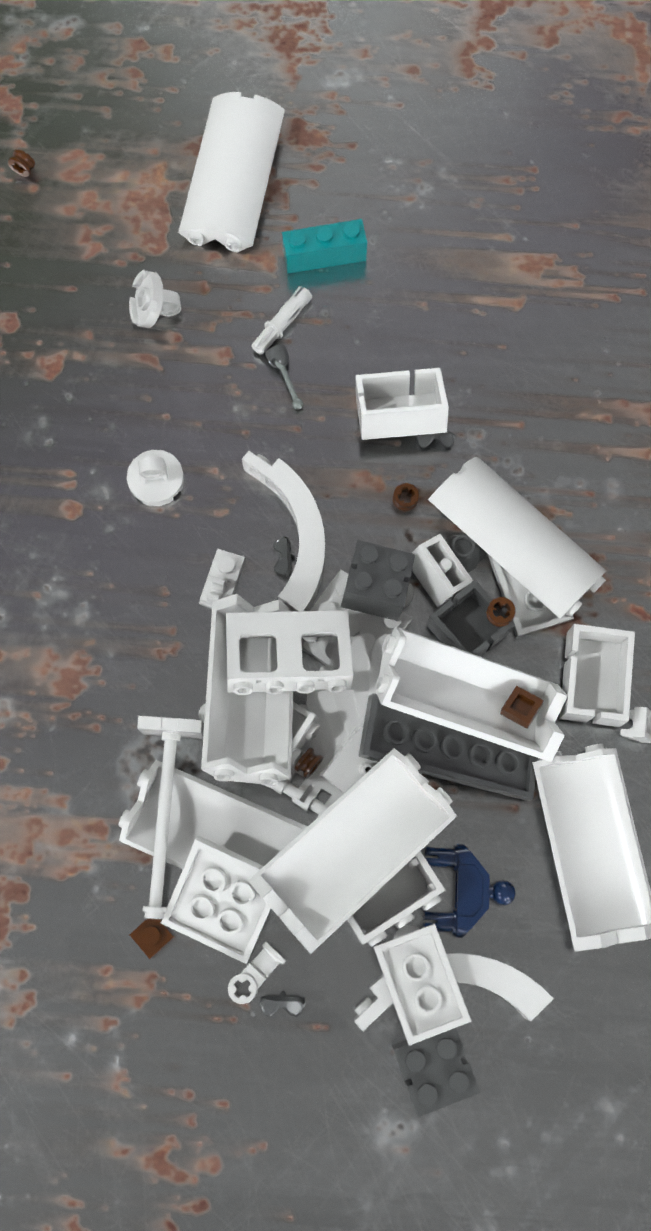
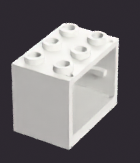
(393, 903)

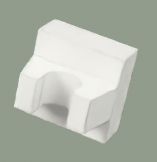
(641, 725)

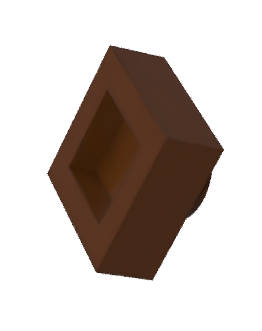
(521, 707)
(151, 936)

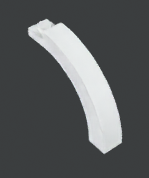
(309, 569)
(500, 978)

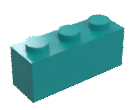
(324, 246)

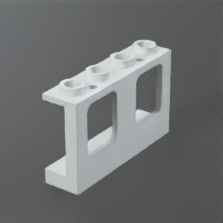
(288, 630)

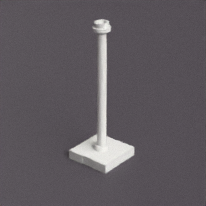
(171, 731)

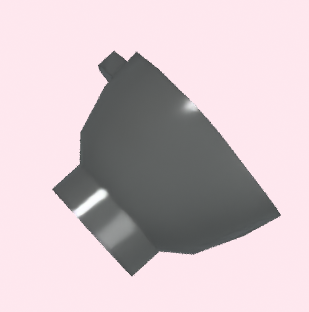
(466, 550)

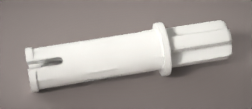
(275, 328)

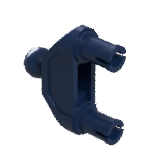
(471, 890)

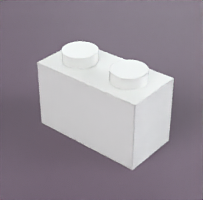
(439, 570)

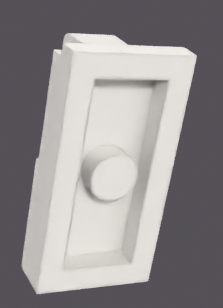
(222, 577)

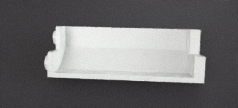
(466, 693)
(251, 733)

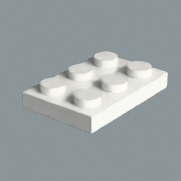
(422, 984)

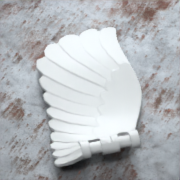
(338, 718)

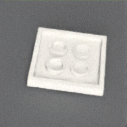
(359, 622)
(217, 901)

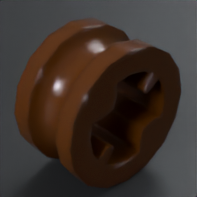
(21, 163)
(410, 489)
(501, 602)
(308, 763)

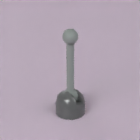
(278, 358)

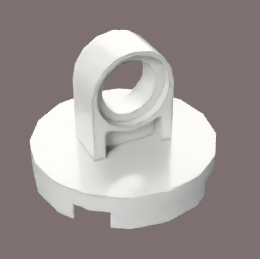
(152, 300)
(155, 477)

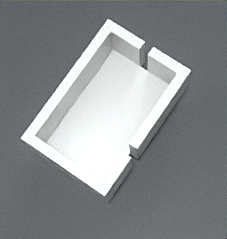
(390, 411)
(598, 675)

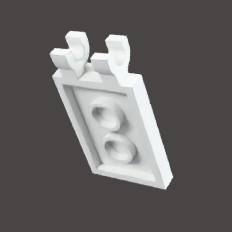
(530, 612)

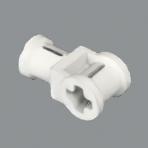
(255, 973)

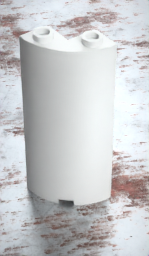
(232, 171)
(518, 537)
(208, 813)
(595, 848)
(353, 849)

